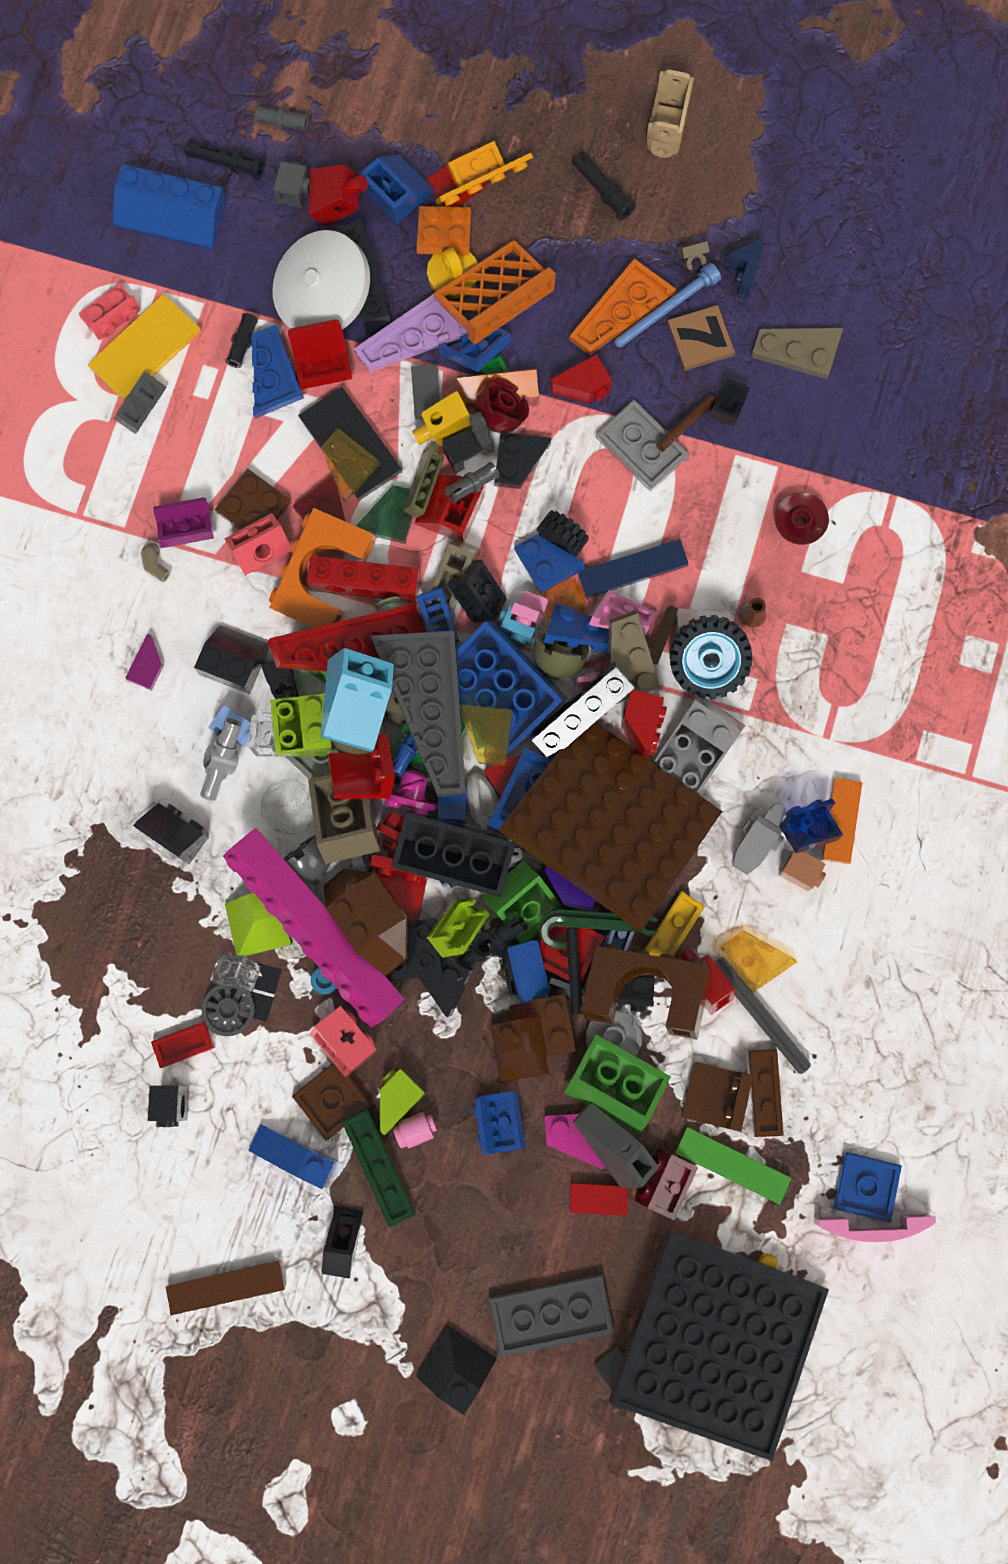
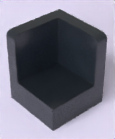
(460, 449)

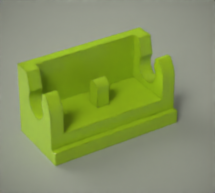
(457, 927)

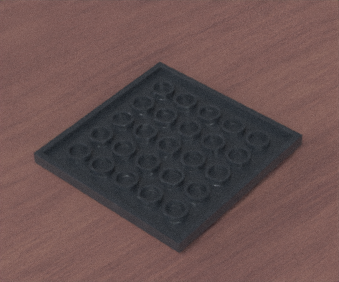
(719, 1345)

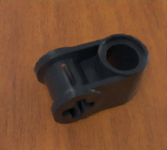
(279, 679)

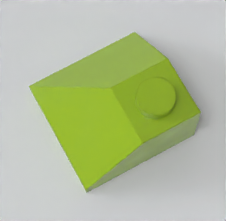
(253, 927)

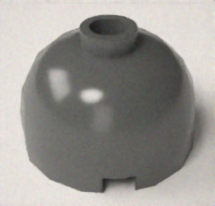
(308, 862)

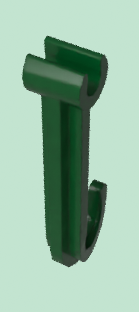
(584, 919)

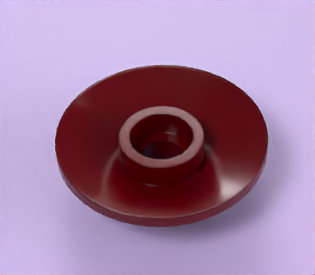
(809, 509)

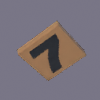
(700, 338)

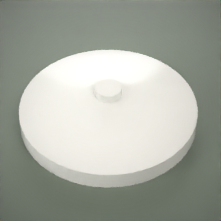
(321, 280)

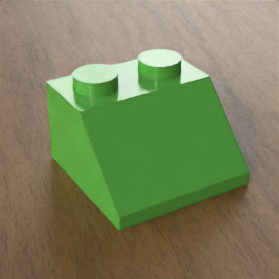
(523, 895)

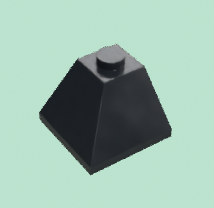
(456, 1369)

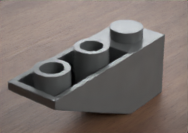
(616, 1148)

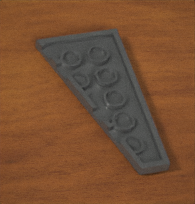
(429, 700)

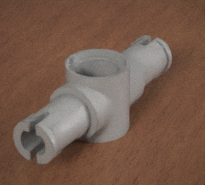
(220, 759)

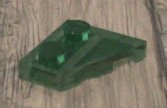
(387, 516)

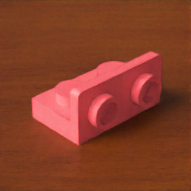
(110, 312)

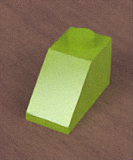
(397, 1098)

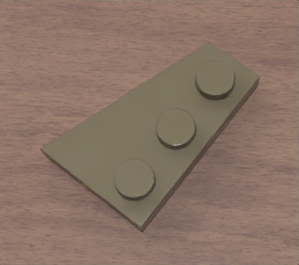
(631, 652)

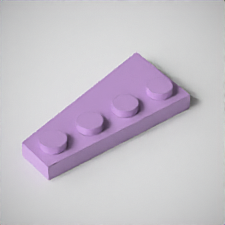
(409, 335)

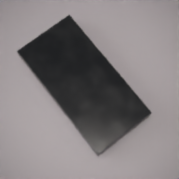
(340, 412)

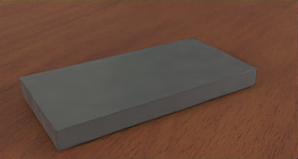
(551, 1315)

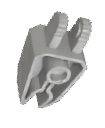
(760, 838)

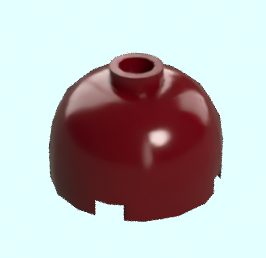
(501, 406)

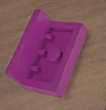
(183, 522)

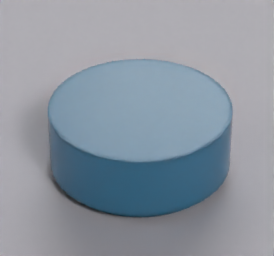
(321, 984)

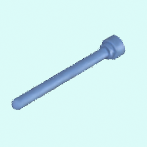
(707, 277)

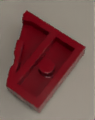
(324, 498)

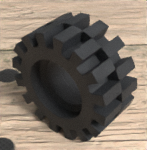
(563, 532)

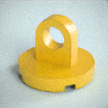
(447, 267)

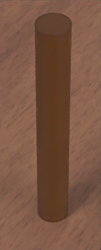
(685, 423)

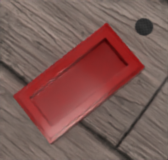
(182, 1045)
(598, 1199)

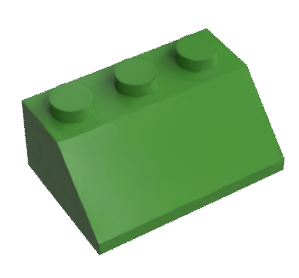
(617, 1084)

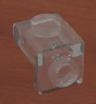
(235, 971)

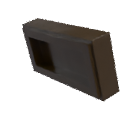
(663, 634)

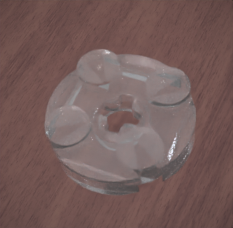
(273, 801)

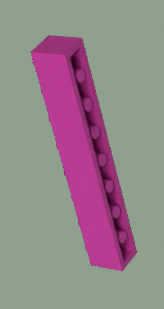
(312, 927)

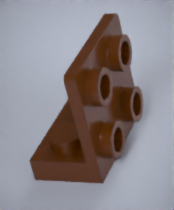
(717, 1096)

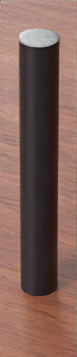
(574, 971)

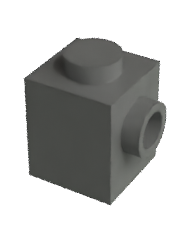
(291, 184)

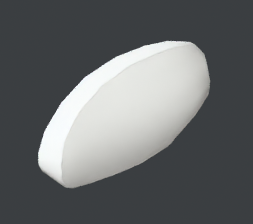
(481, 799)

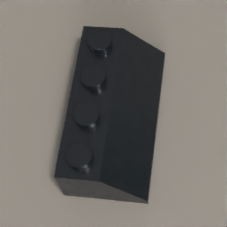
(452, 853)

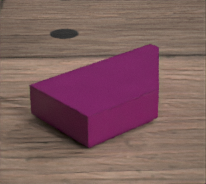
(146, 665)

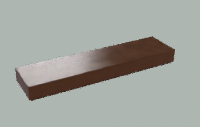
(225, 1287)

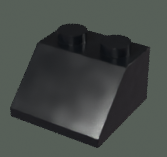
(231, 659)
(172, 832)

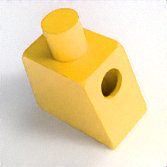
(443, 420)

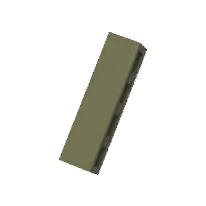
(423, 483)

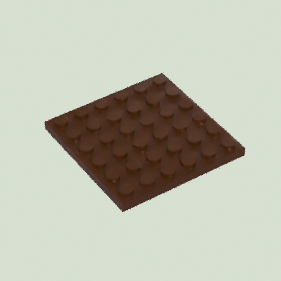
(611, 823)

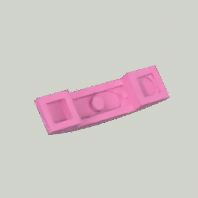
(910, 1226)

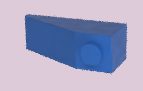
(293, 1156)

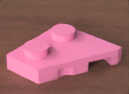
(615, 605)

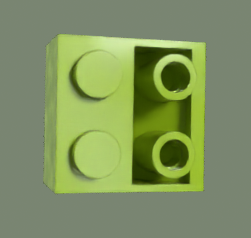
(299, 725)

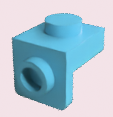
(516, 631)

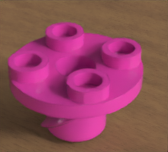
(411, 793)

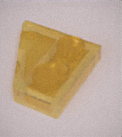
(348, 463)
(755, 959)

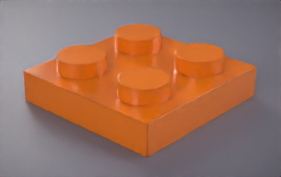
(443, 228)

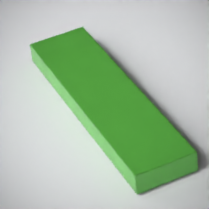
(733, 1165)

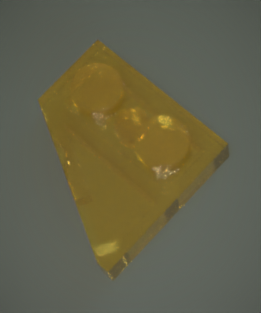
(488, 732)

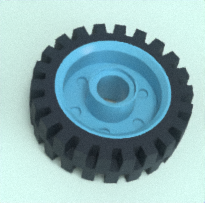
(708, 636)

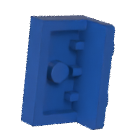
(499, 1122)

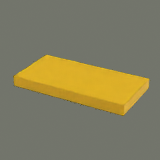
(144, 346)

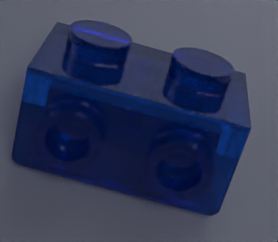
(810, 826)

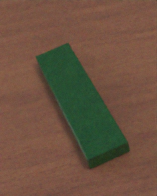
(378, 1167)

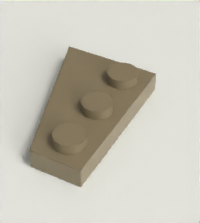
(799, 349)

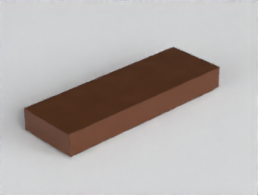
(765, 1093)

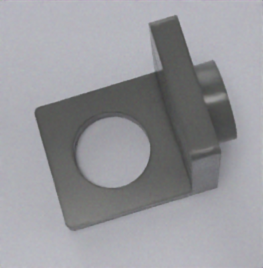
(564, 988)

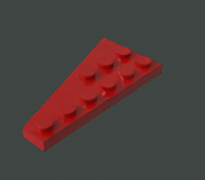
(314, 646)

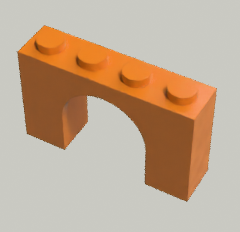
(319, 534)

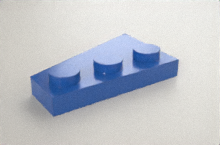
(274, 376)
(574, 629)

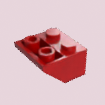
(449, 518)
(641, 718)

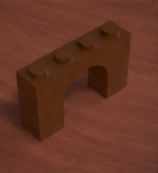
(616, 967)

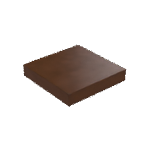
(330, 1100)

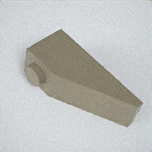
(453, 566)

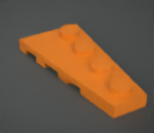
(624, 303)

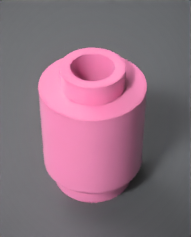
(415, 1130)

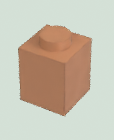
(803, 870)

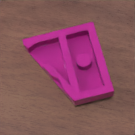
(565, 1137)

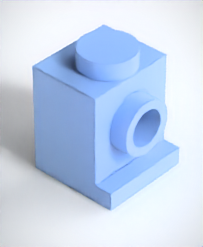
(218, 723)

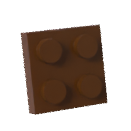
(251, 500)

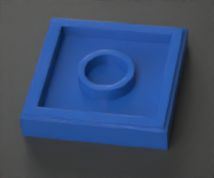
(867, 1187)

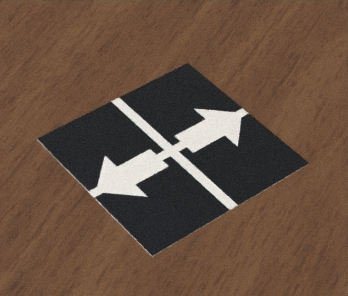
(262, 993)

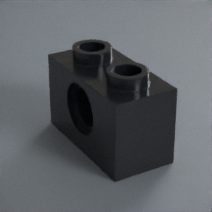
(168, 1105)

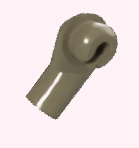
(150, 563)

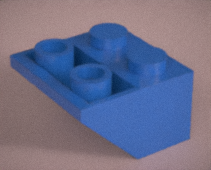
(395, 186)

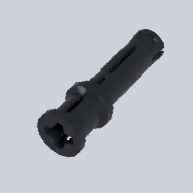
(236, 160)
(611, 193)

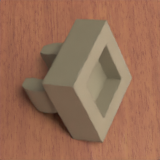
(692, 250)

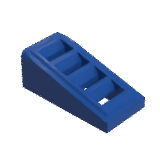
(432, 595)

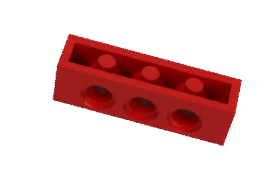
(363, 579)

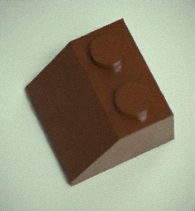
(553, 1020)

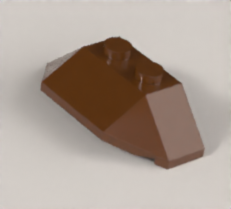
(368, 918)

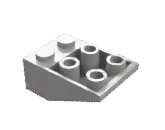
(699, 744)

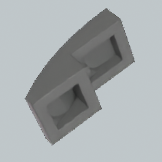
(140, 402)

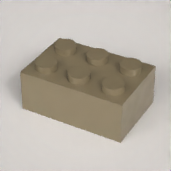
(341, 825)

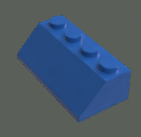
(168, 206)

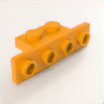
(477, 168)

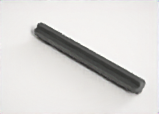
(764, 1018)

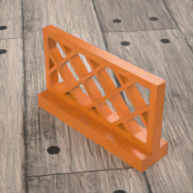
(512, 302)

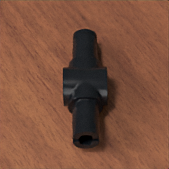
(500, 939)

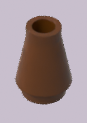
(750, 616)

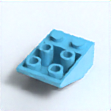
(355, 698)

